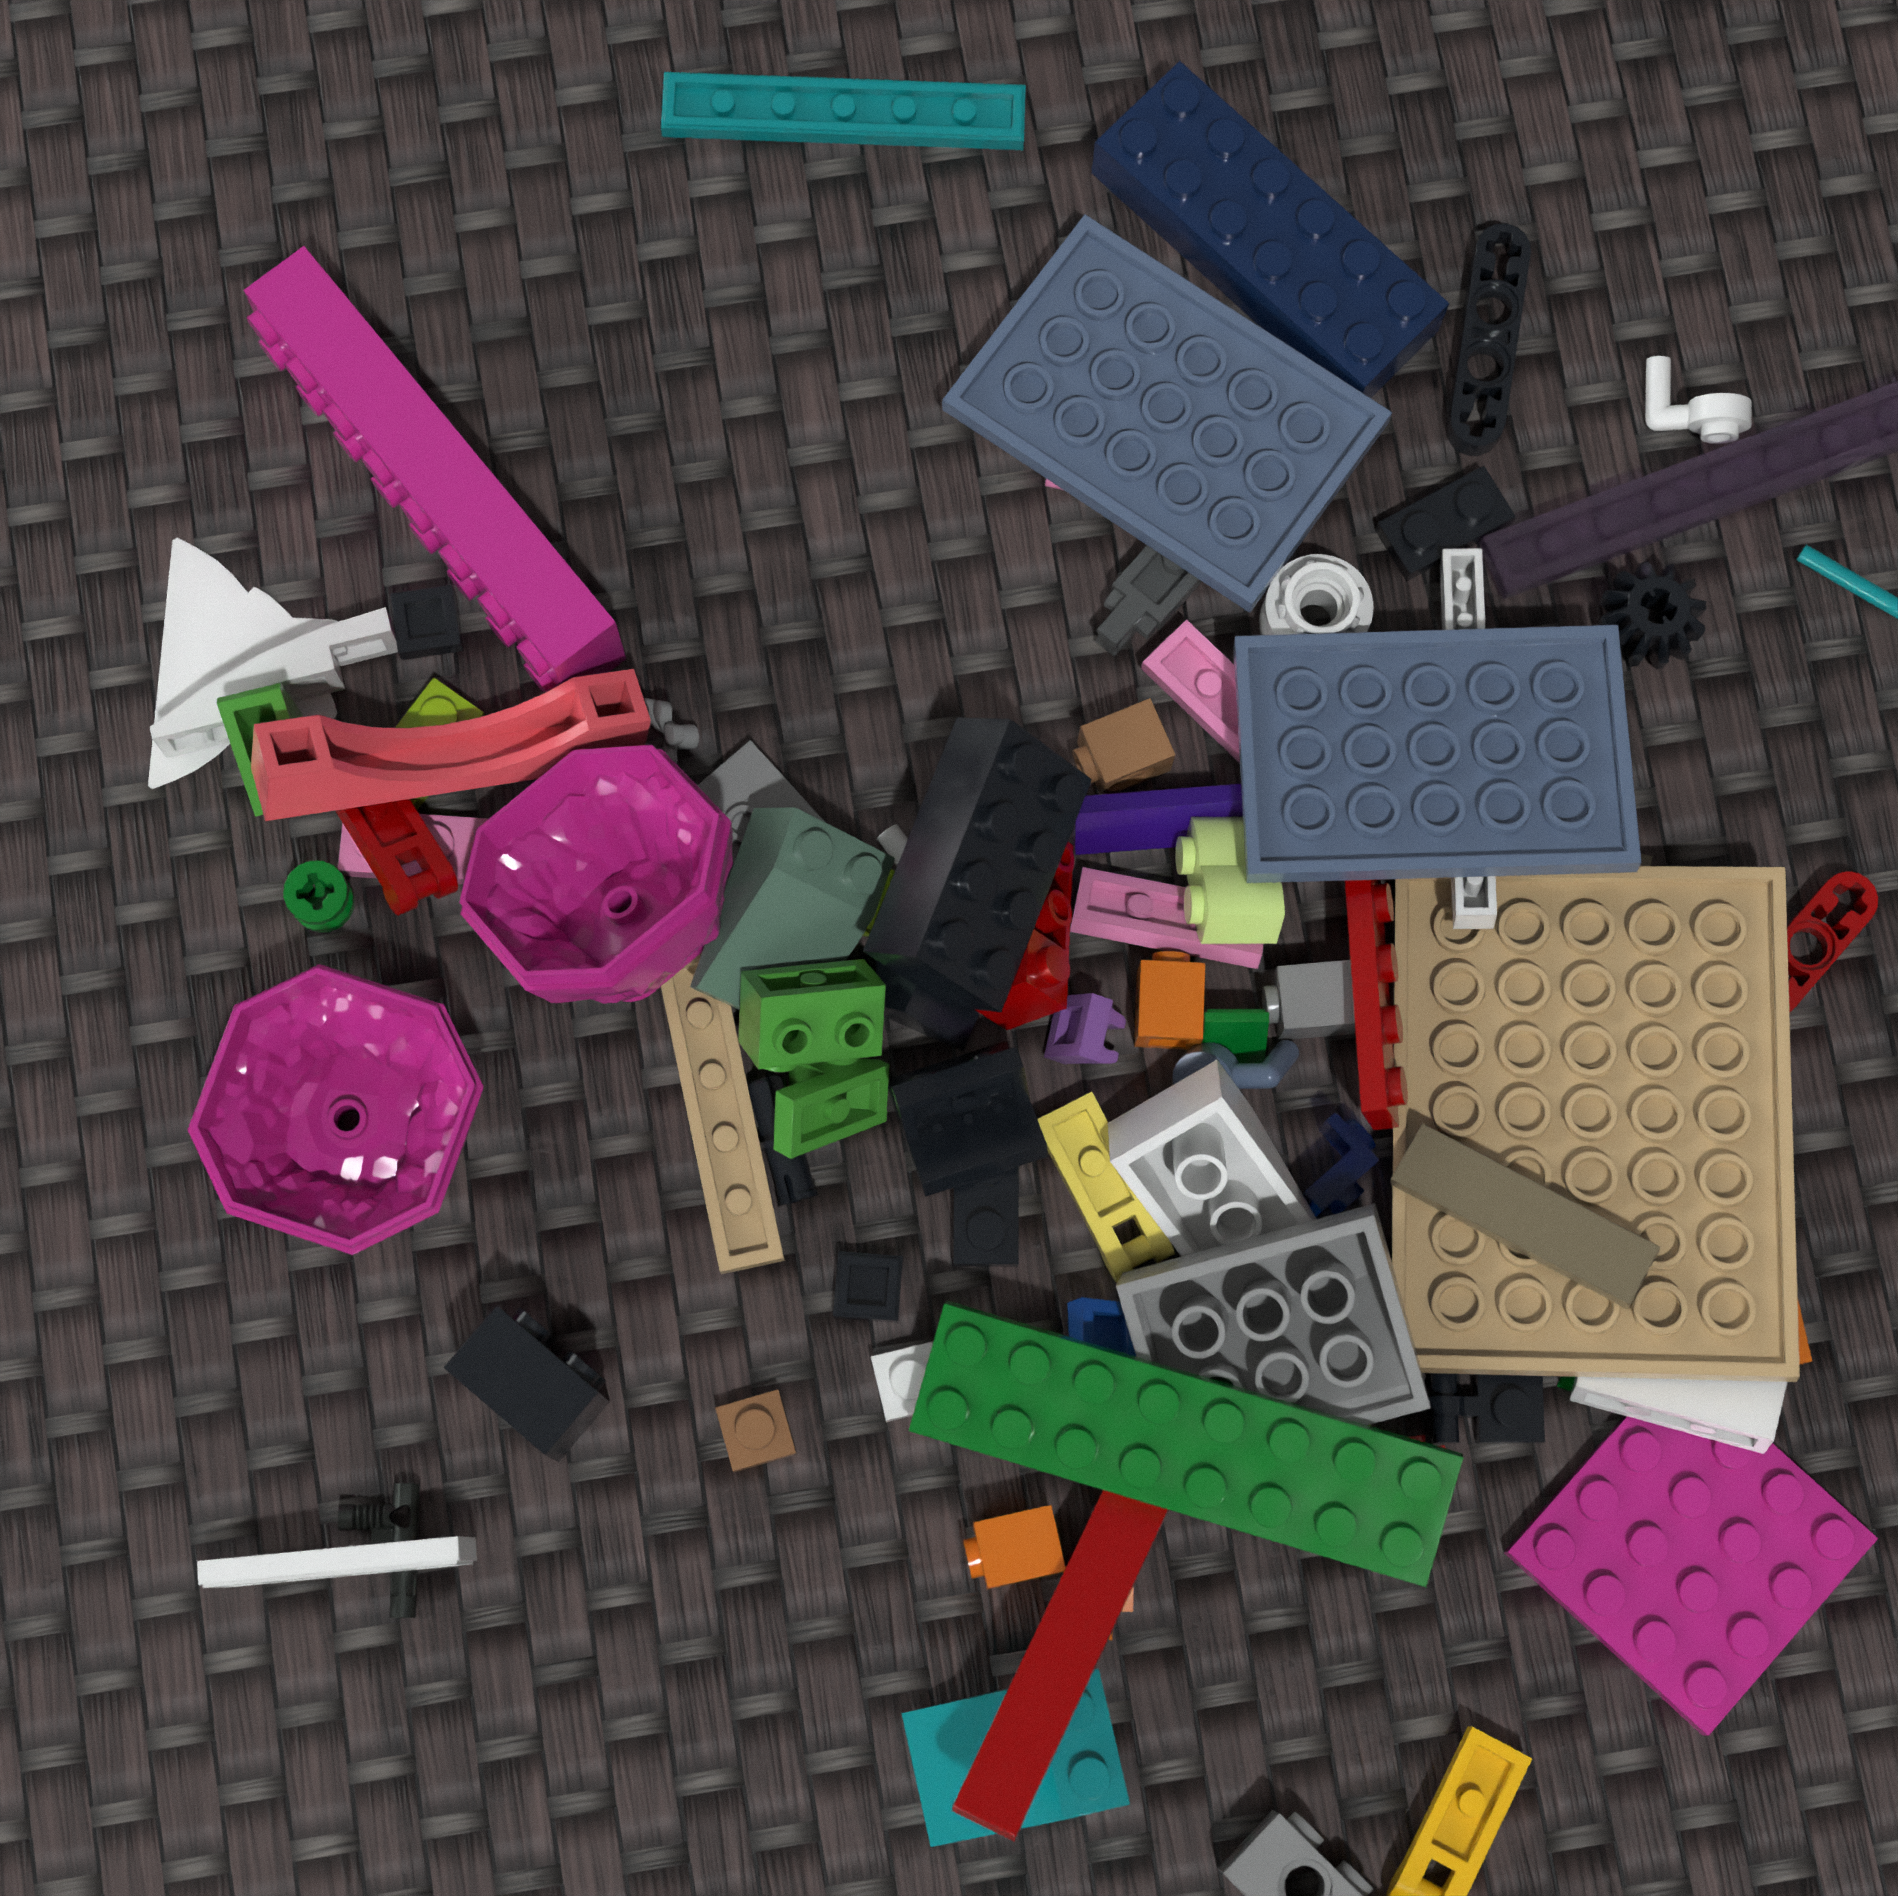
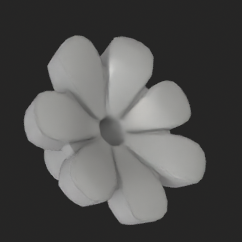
(665, 733)

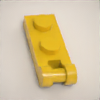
(1462, 1816)

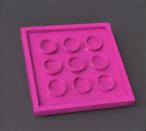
(1690, 1559)

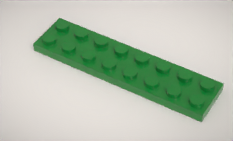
(1186, 1443)

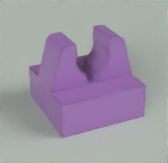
(1080, 1031)

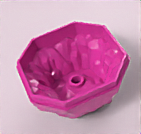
(600, 876)
(291, 1073)

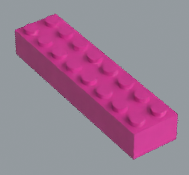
(431, 474)

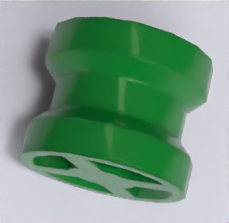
(323, 909)

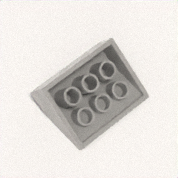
(1288, 1316)

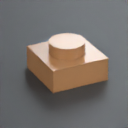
(755, 1430)

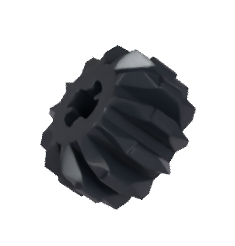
(1674, 614)

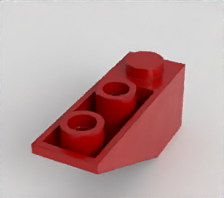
(1044, 971)

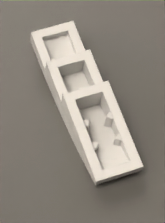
(303, 666)

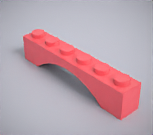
(336, 765)

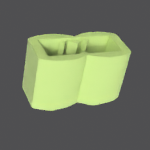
(1218, 894)

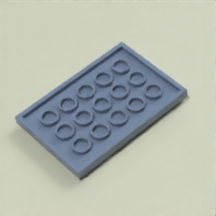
(1166, 412)
(1435, 754)

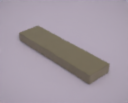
(1525, 1216)

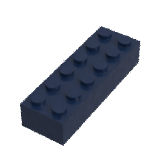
(1266, 233)

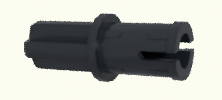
(790, 1176)

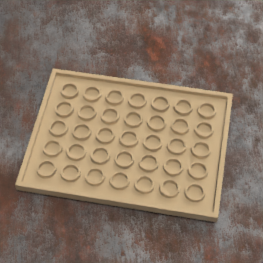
(1633, 1062)

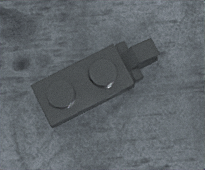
(1144, 599)

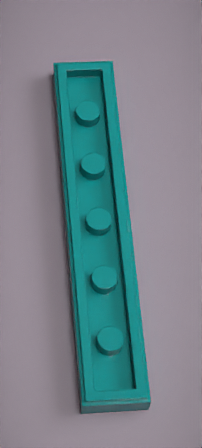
(843, 111)

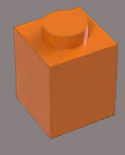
(1169, 1001)
(1015, 1548)

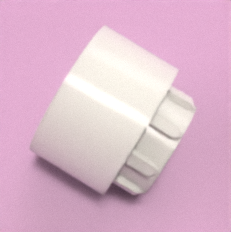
(1320, 582)

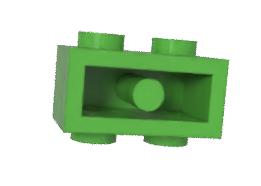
(811, 1014)

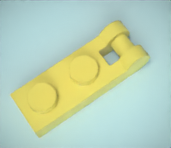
(1080, 1151)

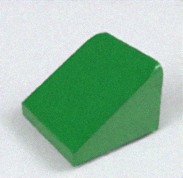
(1238, 1030)

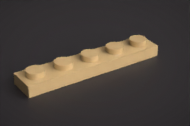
(722, 1126)

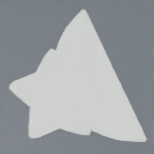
(209, 632)

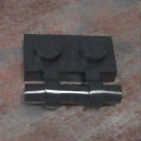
(1504, 1409)

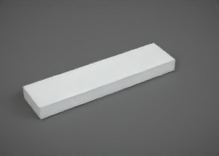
(337, 1562)

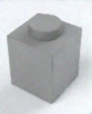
(1311, 1000)

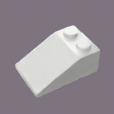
(1205, 1164)

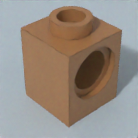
(1124, 748)

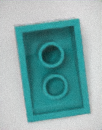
(1079, 1782)

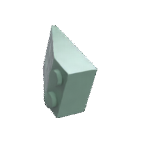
(791, 899)

